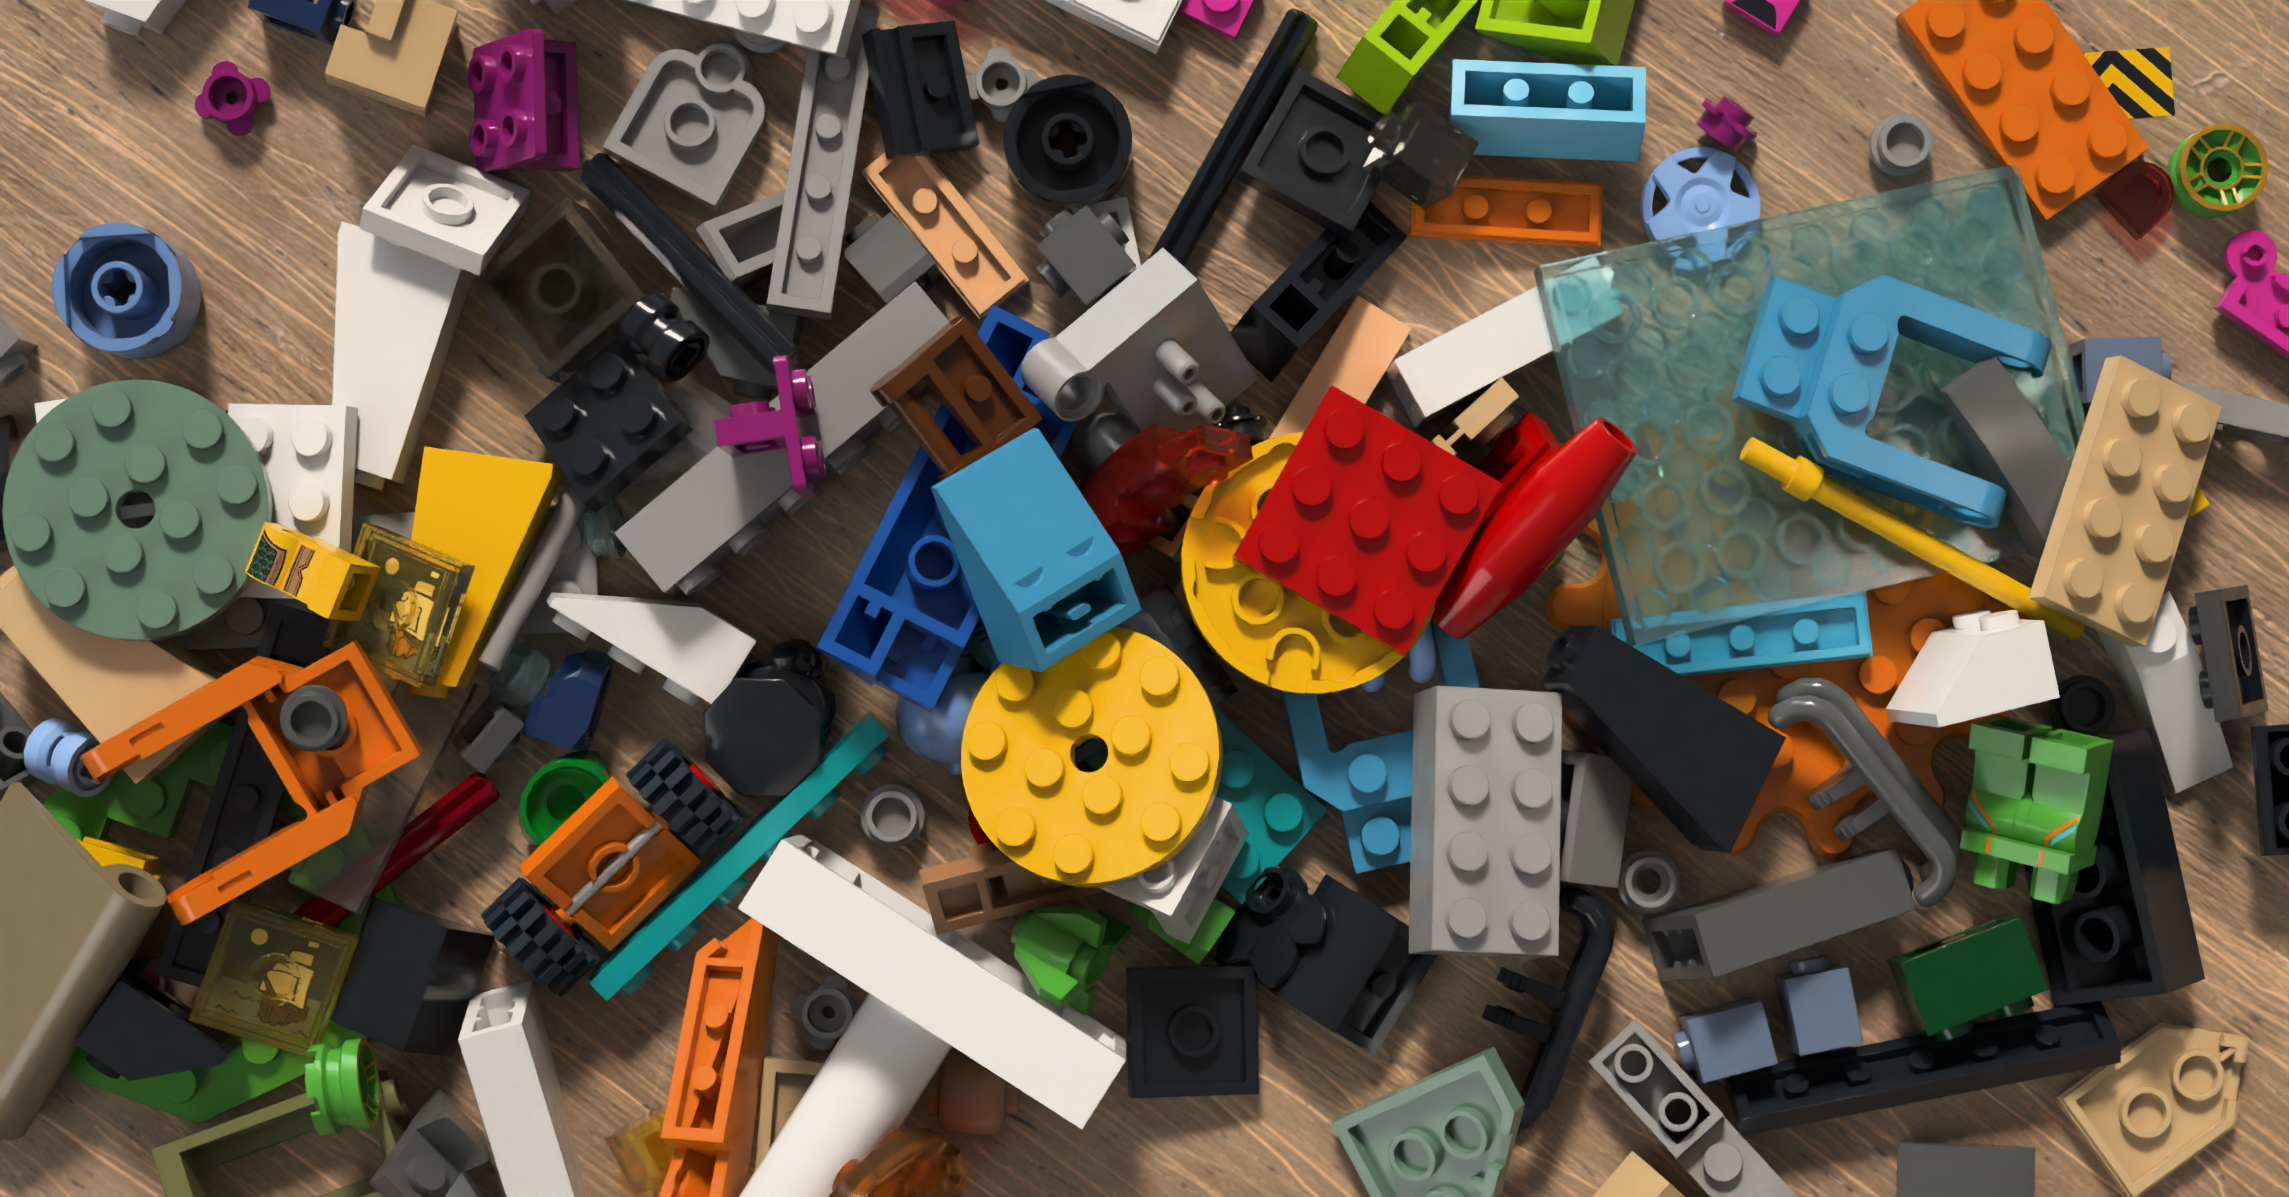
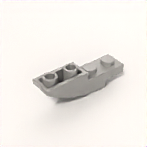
(1684, 1118)

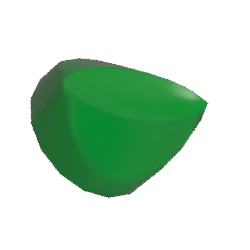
(558, 792)

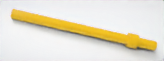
(1807, 480)

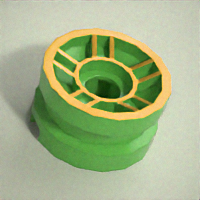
(2241, 162)
(343, 1086)

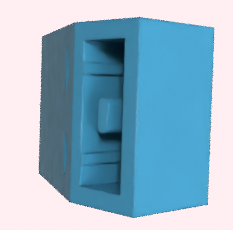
(1034, 554)

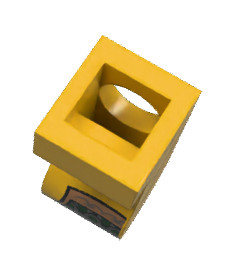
(312, 572)

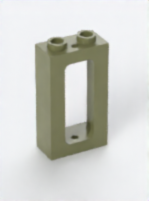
(187, 1161)

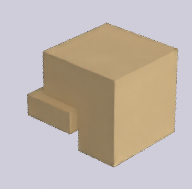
(397, 55)

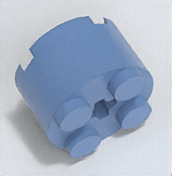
(103, 264)

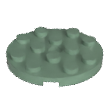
(69, 497)

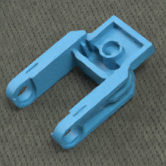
(1825, 367)
(1372, 776)

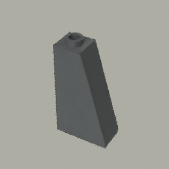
(1779, 916)

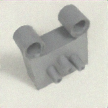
(1151, 351)

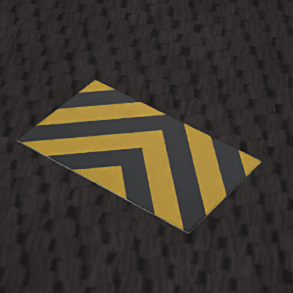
(2137, 80)

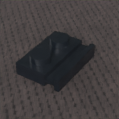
(920, 89)

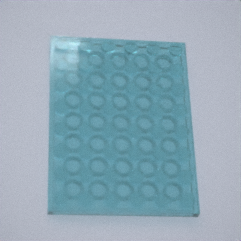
(1657, 351)

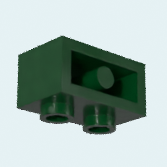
(1968, 977)

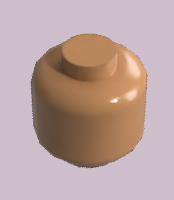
(970, 1097)

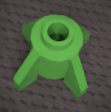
(1066, 951)

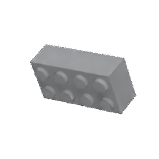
(1485, 823)

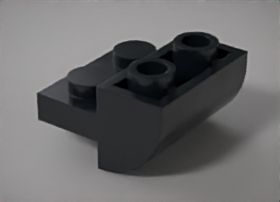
(1358, 971)

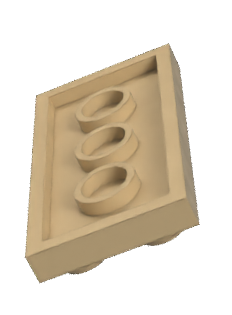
(2125, 501)

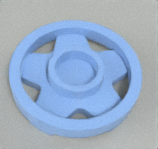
(1700, 198)

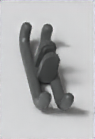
(1882, 769)

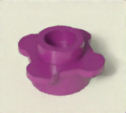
(228, 80)
(1727, 122)

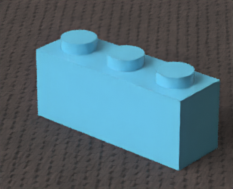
(1550, 109)

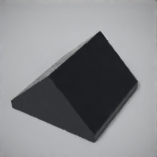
(411, 979)

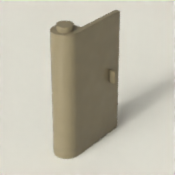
(62, 947)

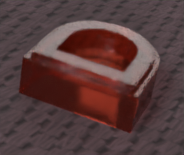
(2137, 197)

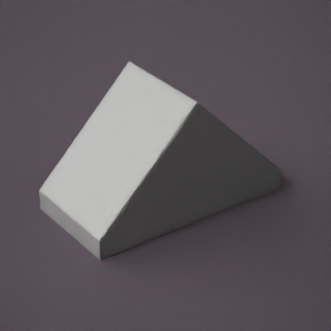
(745, 240)

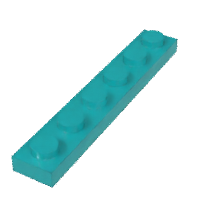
(722, 877)

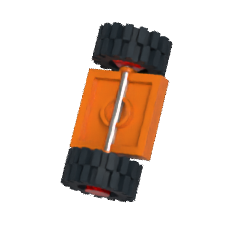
(610, 866)

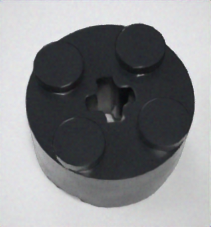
(1093, 117)

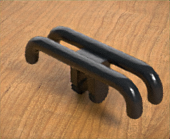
(1569, 1004)

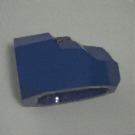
(571, 701)

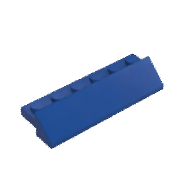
(909, 596)

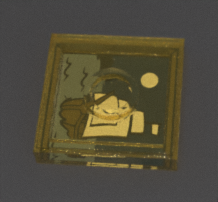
(409, 609)
(273, 977)

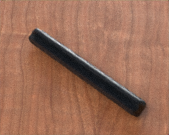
(1237, 135)
(687, 261)

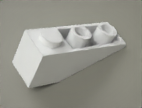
(671, 636)

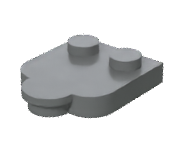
(691, 121)

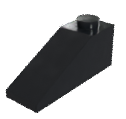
(1313, 292)

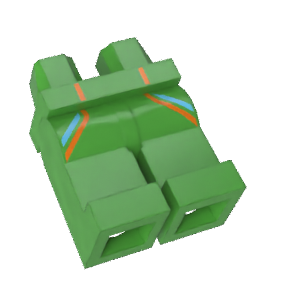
(2034, 804)

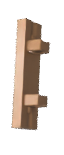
(974, 891)

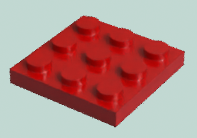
(1367, 520)

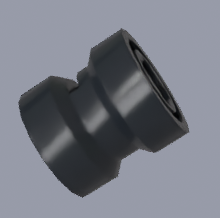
(658, 332)

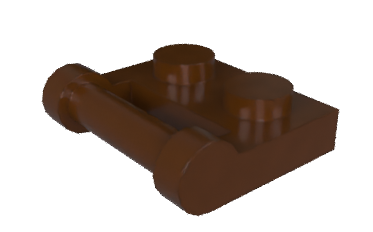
(969, 386)

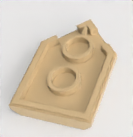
(2158, 1104)

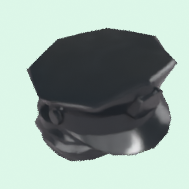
(771, 721)

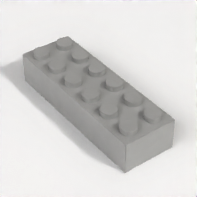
(730, 500)

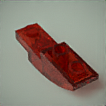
(1155, 475)

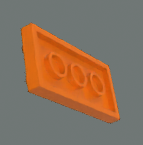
(2026, 94)

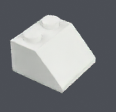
(1976, 670)

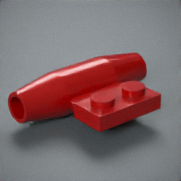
(1535, 516)

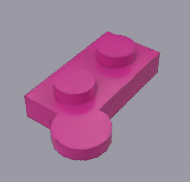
(2258, 293)

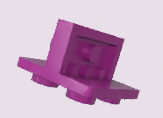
(525, 104)
(762, 428)

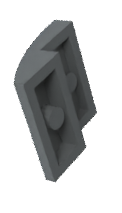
(1964, 1170)

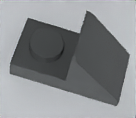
(432, 1151)

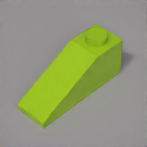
(1401, 48)

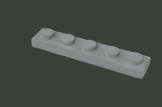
(821, 178)

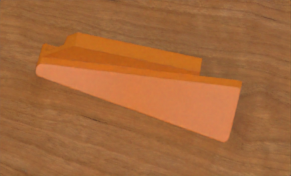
(720, 1065)

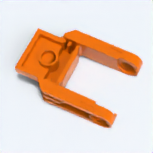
(324, 782)

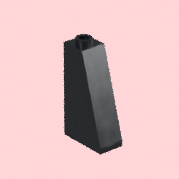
(1669, 736)

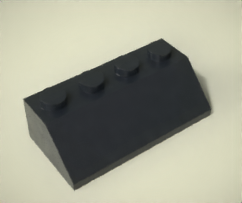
(2130, 911)

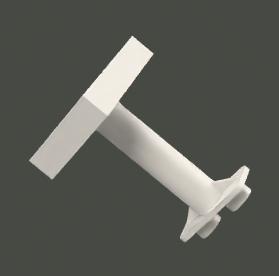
(919, 1004)

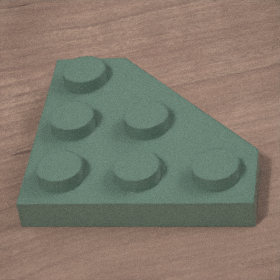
(1438, 1133)

